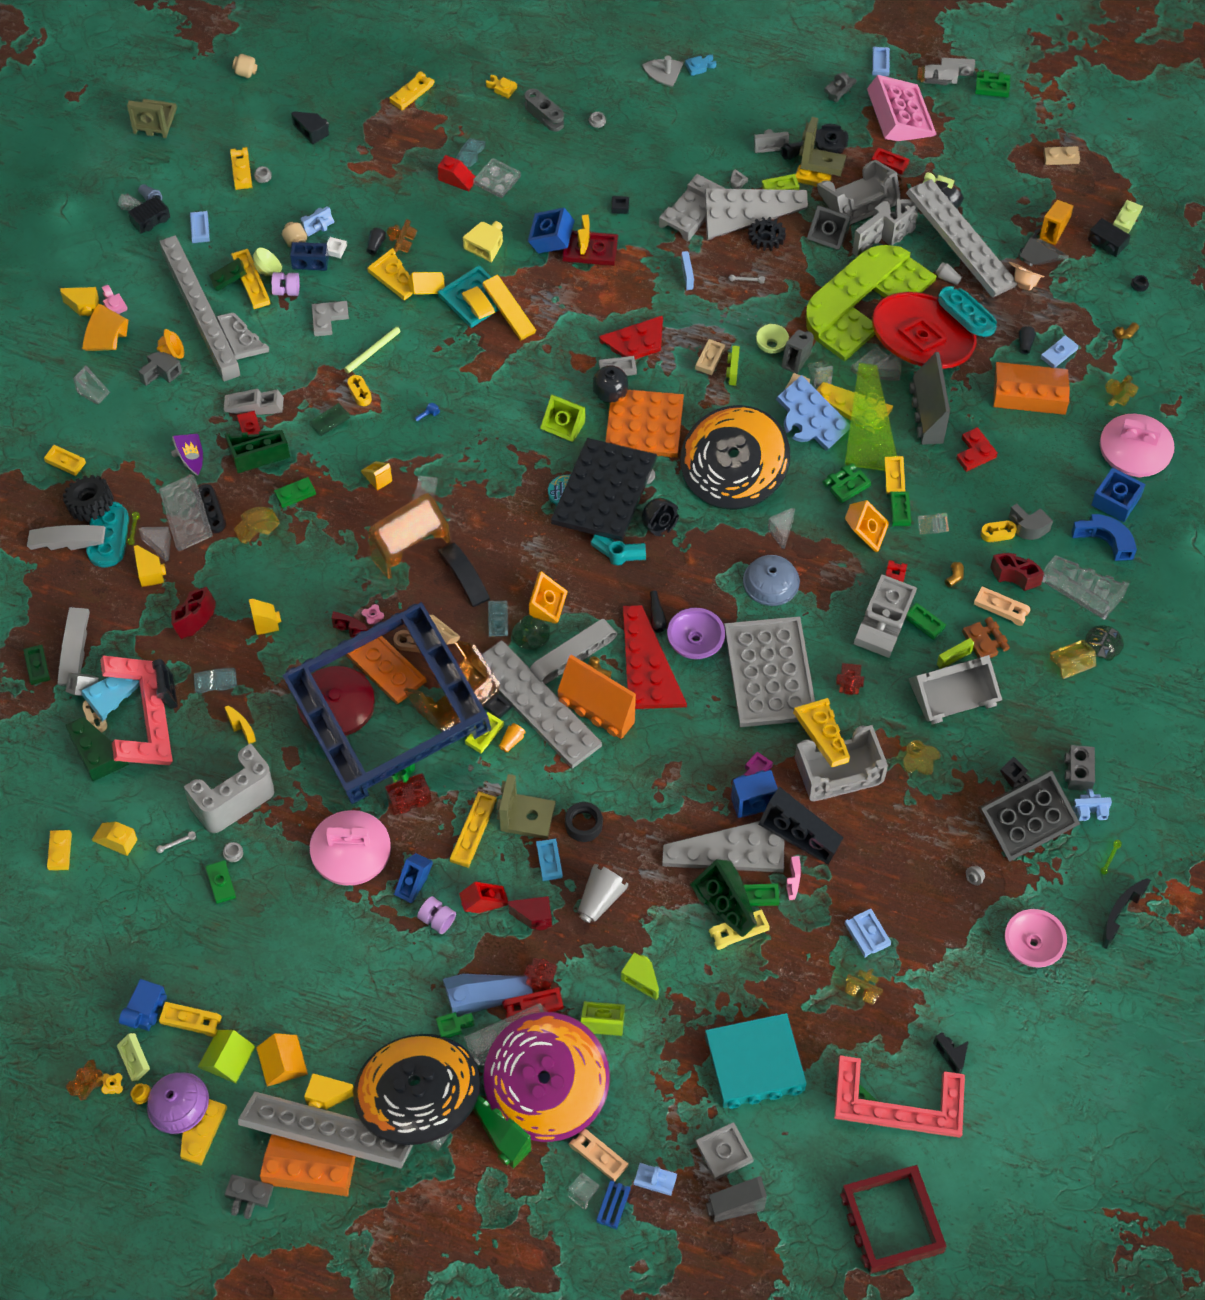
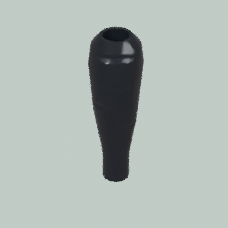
(658, 618)

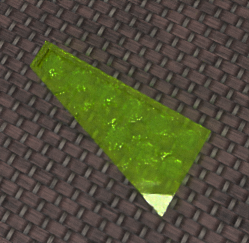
(870, 428)

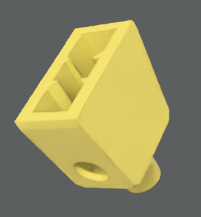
(484, 240)

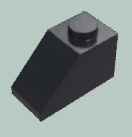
(311, 125)

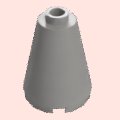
(600, 893)

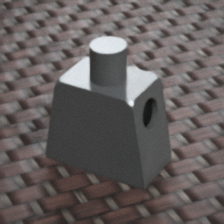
(799, 343)

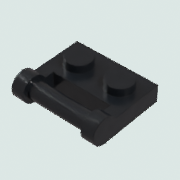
(165, 683)

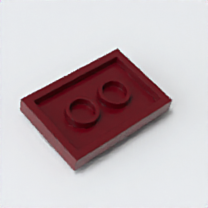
(600, 249)

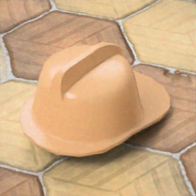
(1025, 278)

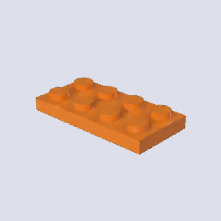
(387, 668)

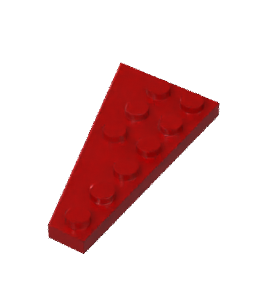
(646, 664)

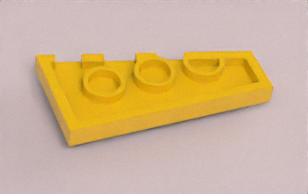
(841, 399)
(821, 727)

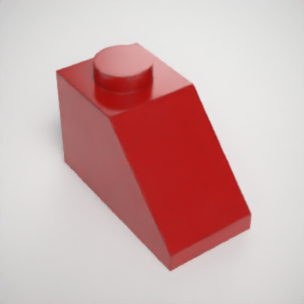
(455, 173)
(483, 897)

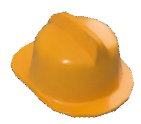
(171, 344)

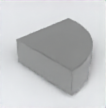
(738, 179)

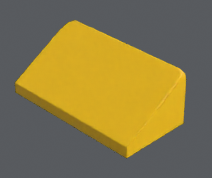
(426, 282)

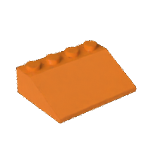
(1031, 388)
(597, 697)
(306, 1167)

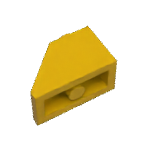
(81, 300)
(149, 567)
(264, 616)
(116, 837)
(327, 1092)

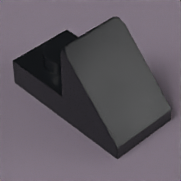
(954, 1057)

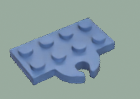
(811, 415)

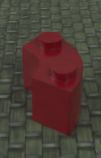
(1016, 570)
(193, 612)

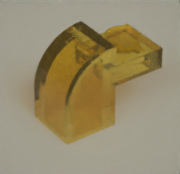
(254, 521)

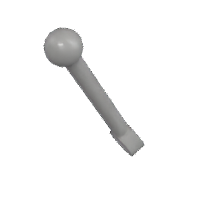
(761, 279)
(191, 835)

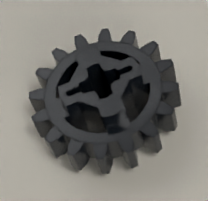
(766, 233)

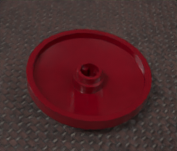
(347, 695)

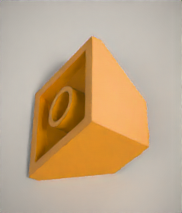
(867, 523)

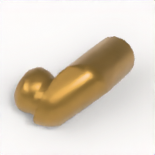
(1120, 333)
(958, 573)
(594, 662)

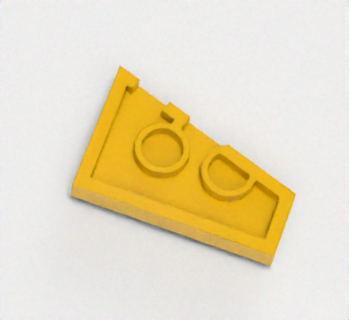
(391, 273)
(199, 1138)

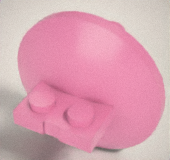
(1137, 445)
(350, 847)

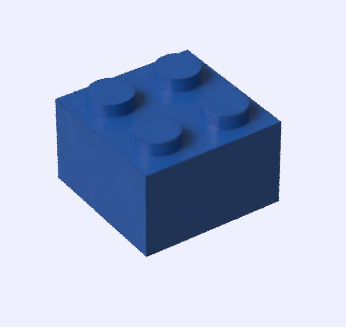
(551, 230)
(1118, 494)
(752, 792)

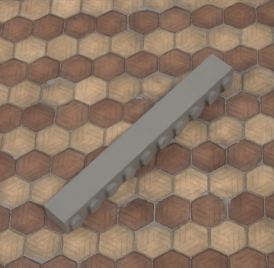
(200, 308)

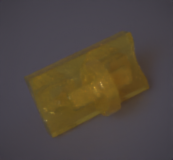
(1121, 390)
(854, 984)

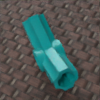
(618, 551)

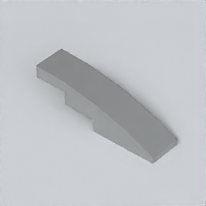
(66, 536)
(73, 644)

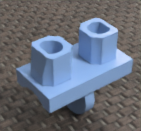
(317, 221)
(1091, 803)
(655, 1179)

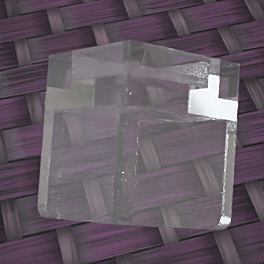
(933, 523)
(582, 1190)

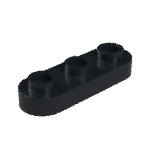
(211, 502)

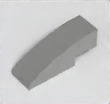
(253, 400)

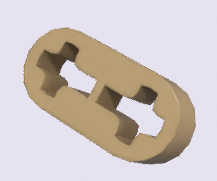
(91, 716)

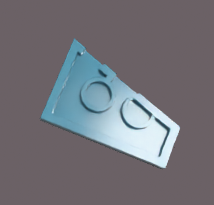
(108, 693)

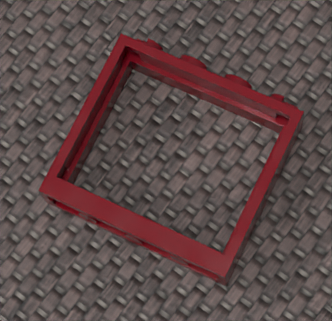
(861, 1239)

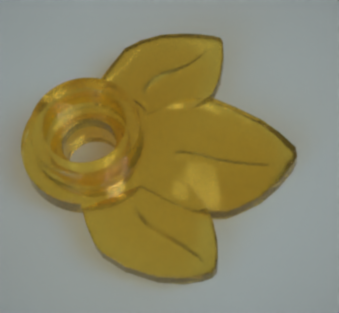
(920, 760)

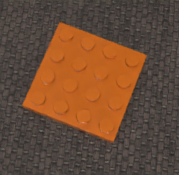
(646, 422)

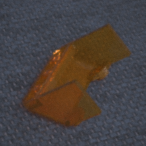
(405, 529)
(480, 679)

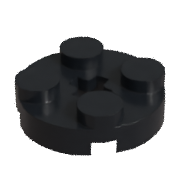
(839, 141)

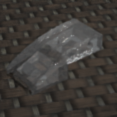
(426, 485)

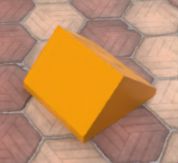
(547, 599)
(281, 1058)

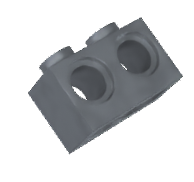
(1083, 768)

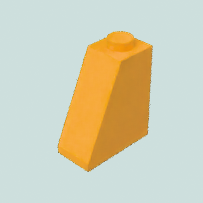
(1055, 222)

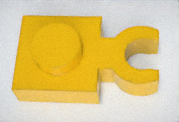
(502, 87)

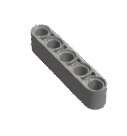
(580, 646)

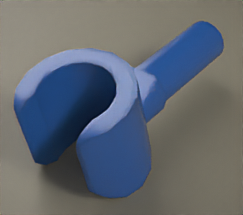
(432, 409)

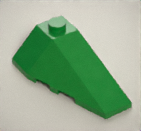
(507, 1136)

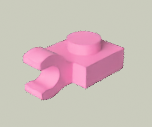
(113, 302)

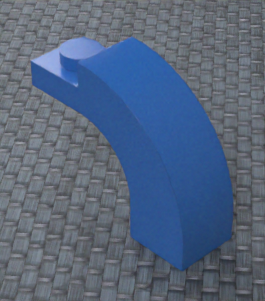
(1111, 531)

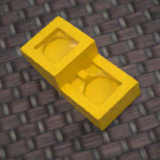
(583, 234)
(478, 302)
(239, 722)

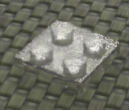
(497, 178)

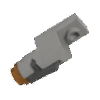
(946, 72)

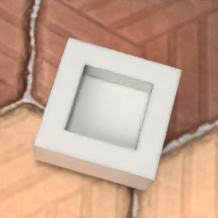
(336, 247)

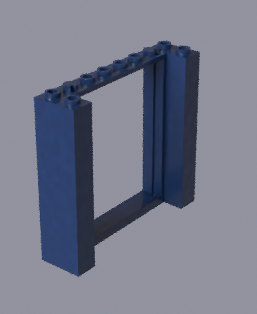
(328, 731)

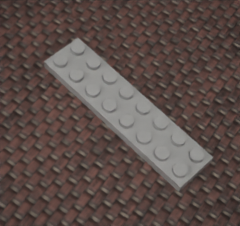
(962, 238)
(540, 706)
(320, 1129)

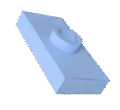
(1059, 352)

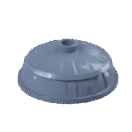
(769, 587)

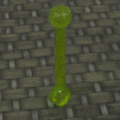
(135, 515)
(1117, 844)

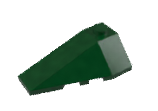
(725, 894)

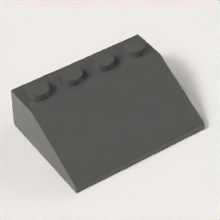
(930, 401)
(1029, 815)

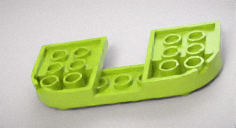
(832, 310)

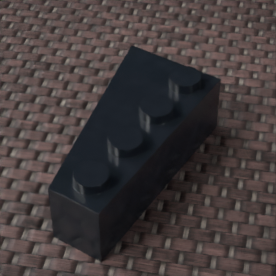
(800, 826)

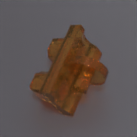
(406, 231)
(85, 1081)

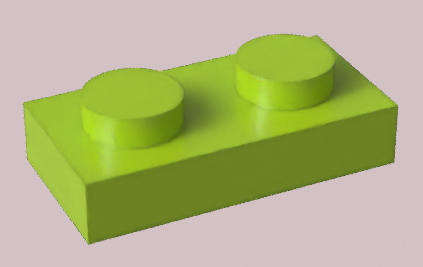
(786, 182)
(733, 360)

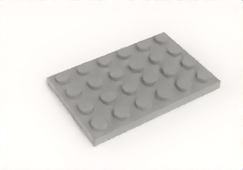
(768, 670)

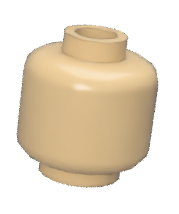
(244, 65)
(294, 233)

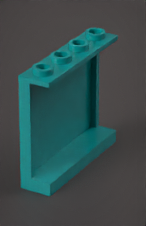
(756, 1061)

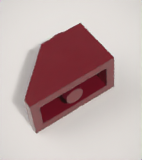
(532, 912)

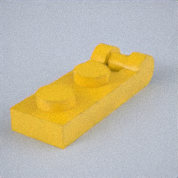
(411, 91)
(241, 168)
(189, 1019)

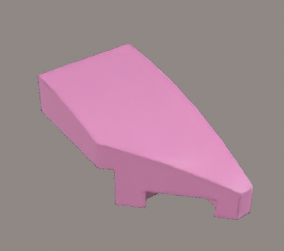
(793, 883)

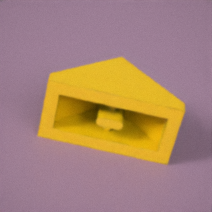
(378, 474)

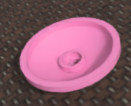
(1036, 927)

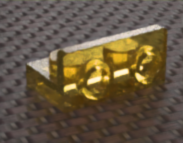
(1074, 658)

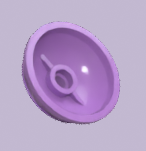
(181, 1110)

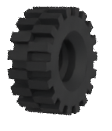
(84, 489)

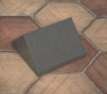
(829, 227)

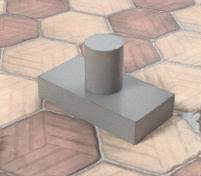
(770, 141)

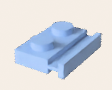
(867, 933)

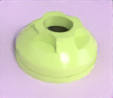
(266, 262)
(772, 333)

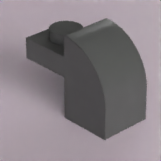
(161, 365)
(1030, 526)

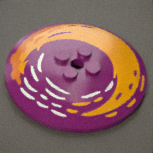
(576, 1072)

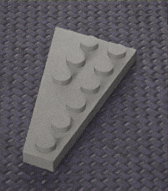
(738, 208)
(746, 846)

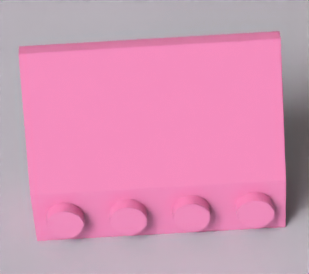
(900, 109)

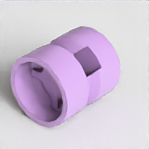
(291, 287)
(439, 917)

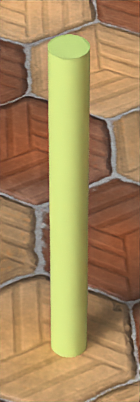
(372, 350)

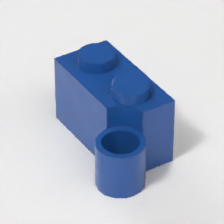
(143, 1006)

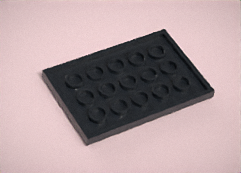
(604, 489)

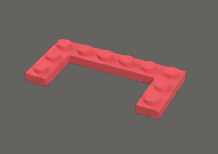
(158, 747)
(943, 1122)

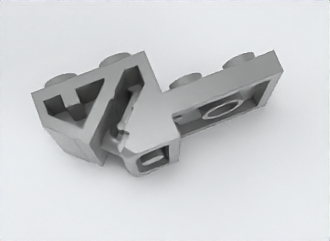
(886, 225)
(885, 616)

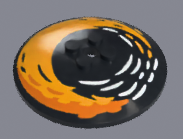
(737, 480)
(423, 1111)

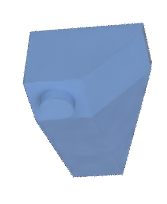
(479, 992)

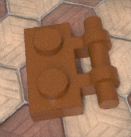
(983, 644)

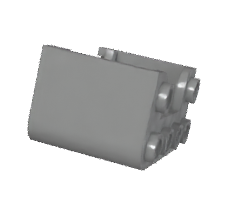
(864, 770)
(233, 797)

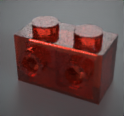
(408, 794)

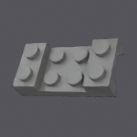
(689, 211)

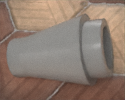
(948, 274)

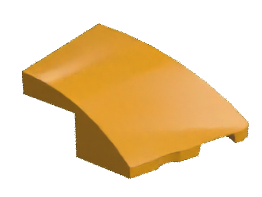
(104, 329)

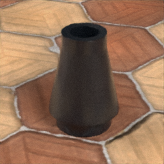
(791, 150)
(376, 239)
(1026, 338)

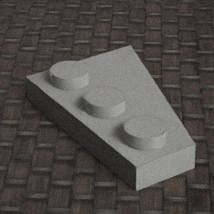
(239, 337)

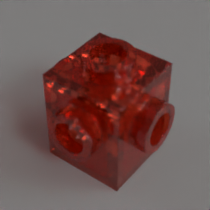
(850, 679)
(540, 974)

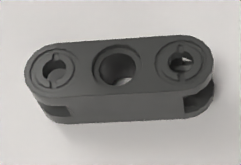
(544, 110)

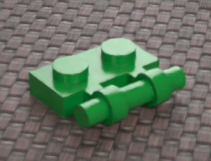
(992, 84)
(849, 486)

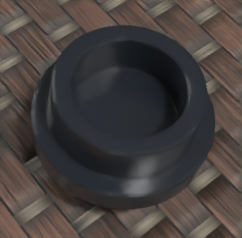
(1140, 283)

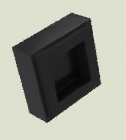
(620, 205)
(497, 706)

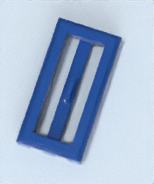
(619, 1187)

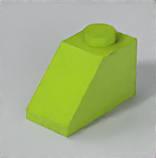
(641, 975)

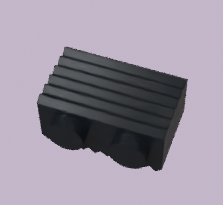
(149, 214)
(1109, 237)

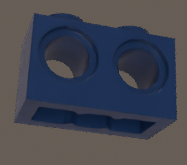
(309, 256)

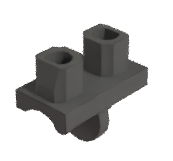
(839, 86)

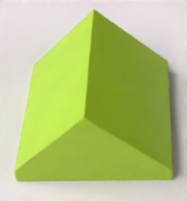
(563, 418)
(603, 1018)
(227, 1055)

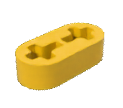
(363, 388)
(998, 531)

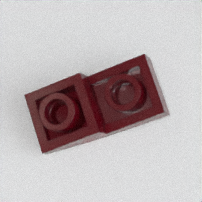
(346, 622)

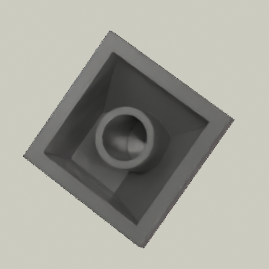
(1041, 252)

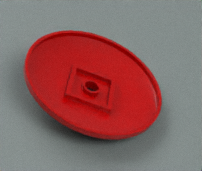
(908, 316)

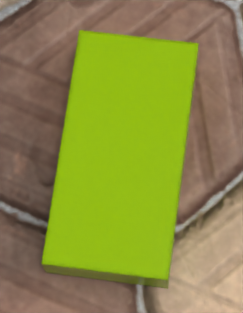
(955, 653)

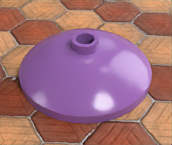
(696, 624)

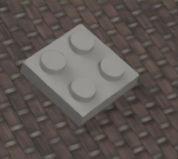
(724, 1151)

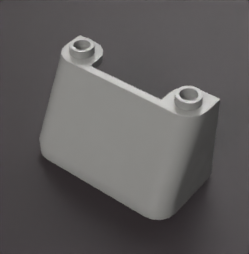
(863, 195)
(956, 689)

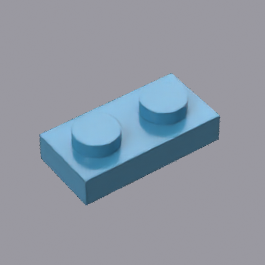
(549, 859)

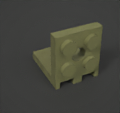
(151, 116)
(816, 159)
(514, 810)

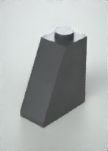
(737, 1200)

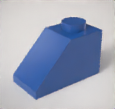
(413, 877)

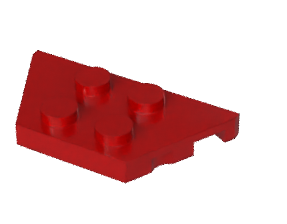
(637, 339)

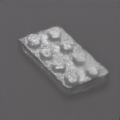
(185, 512)

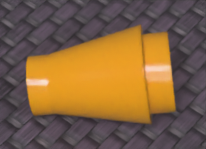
(511, 737)

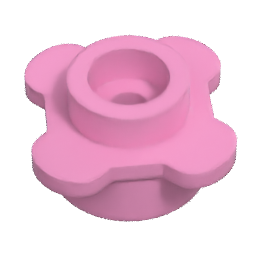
(373, 619)

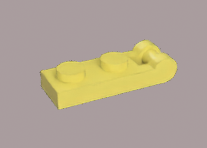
(720, 943)

